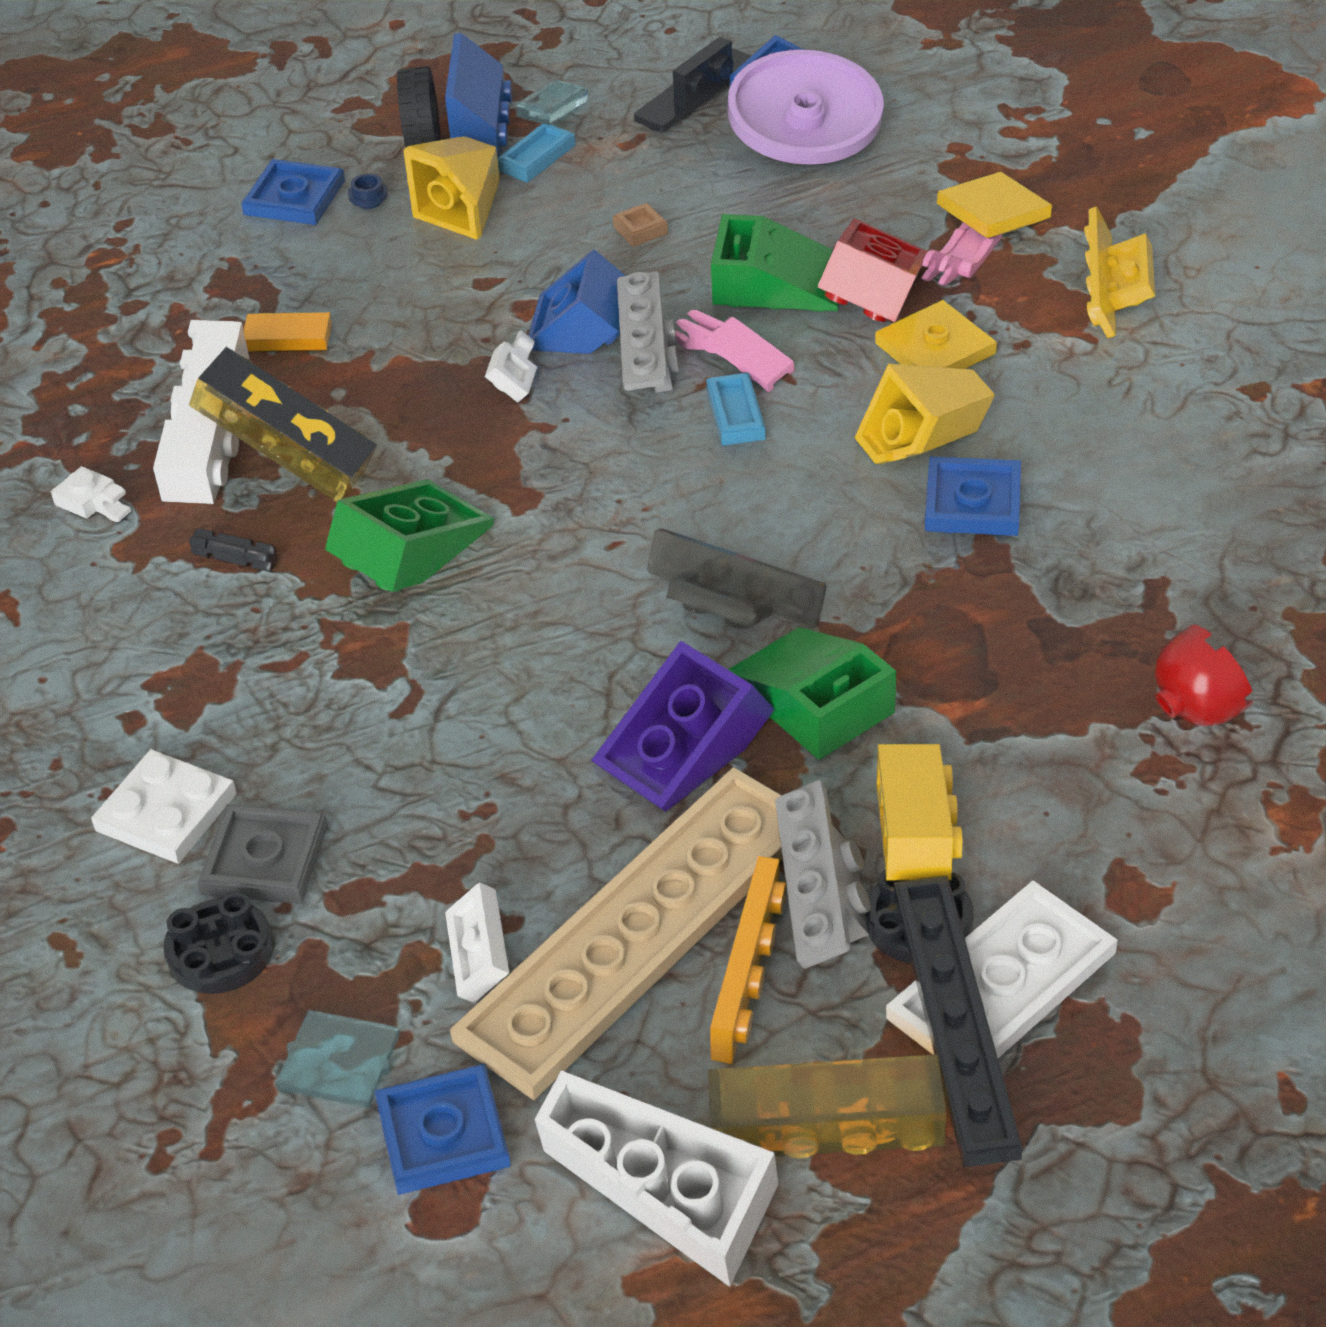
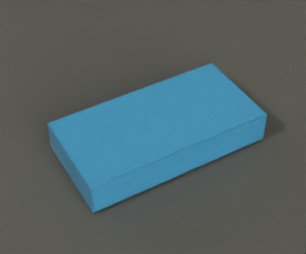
(536, 152)
(735, 409)

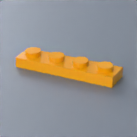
(743, 974)

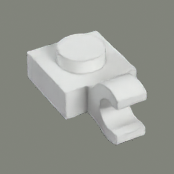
(510, 367)
(90, 492)

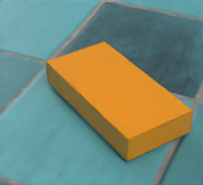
(287, 331)

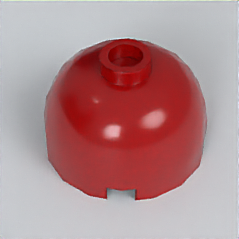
(1200, 682)

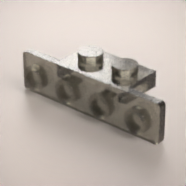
(732, 584)

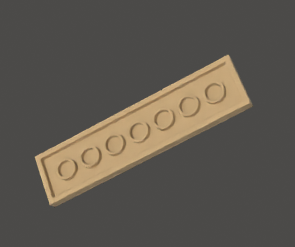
(623, 937)

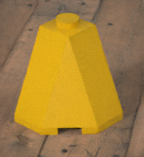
(453, 183)
(921, 410)

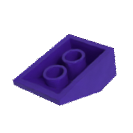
(682, 728)

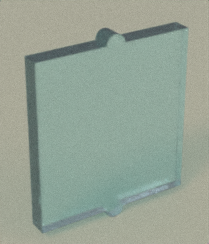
(338, 1058)

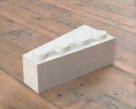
(193, 448)
(664, 1170)

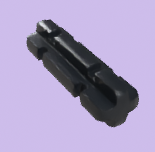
(233, 549)

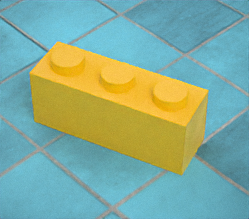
(916, 812)

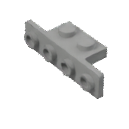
(645, 334)
(820, 877)

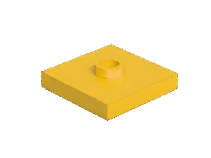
(936, 339)

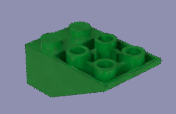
(767, 266)
(821, 687)

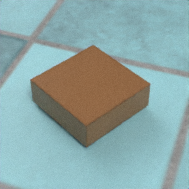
(640, 224)

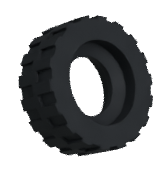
(418, 106)

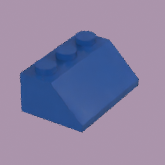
(477, 95)

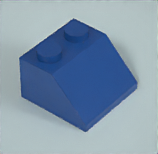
(578, 308)

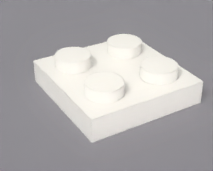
(164, 806)

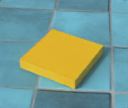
(994, 204)

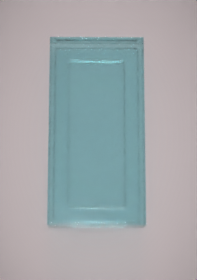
(552, 102)

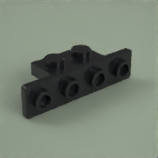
(692, 84)

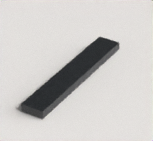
(957, 1023)

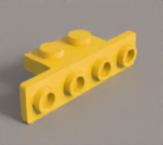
(1119, 273)

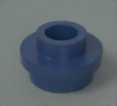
(367, 191)

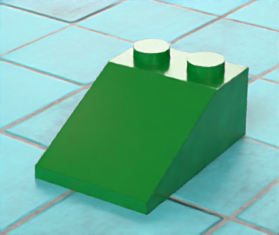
(403, 532)

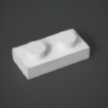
(476, 942)

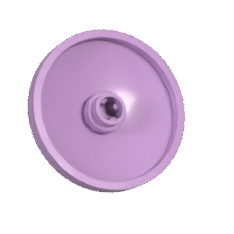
(805, 107)

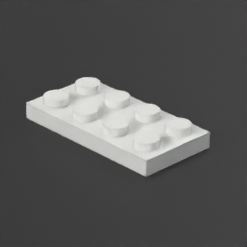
(1023, 964)

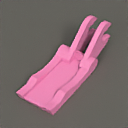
(960, 255)
(737, 345)

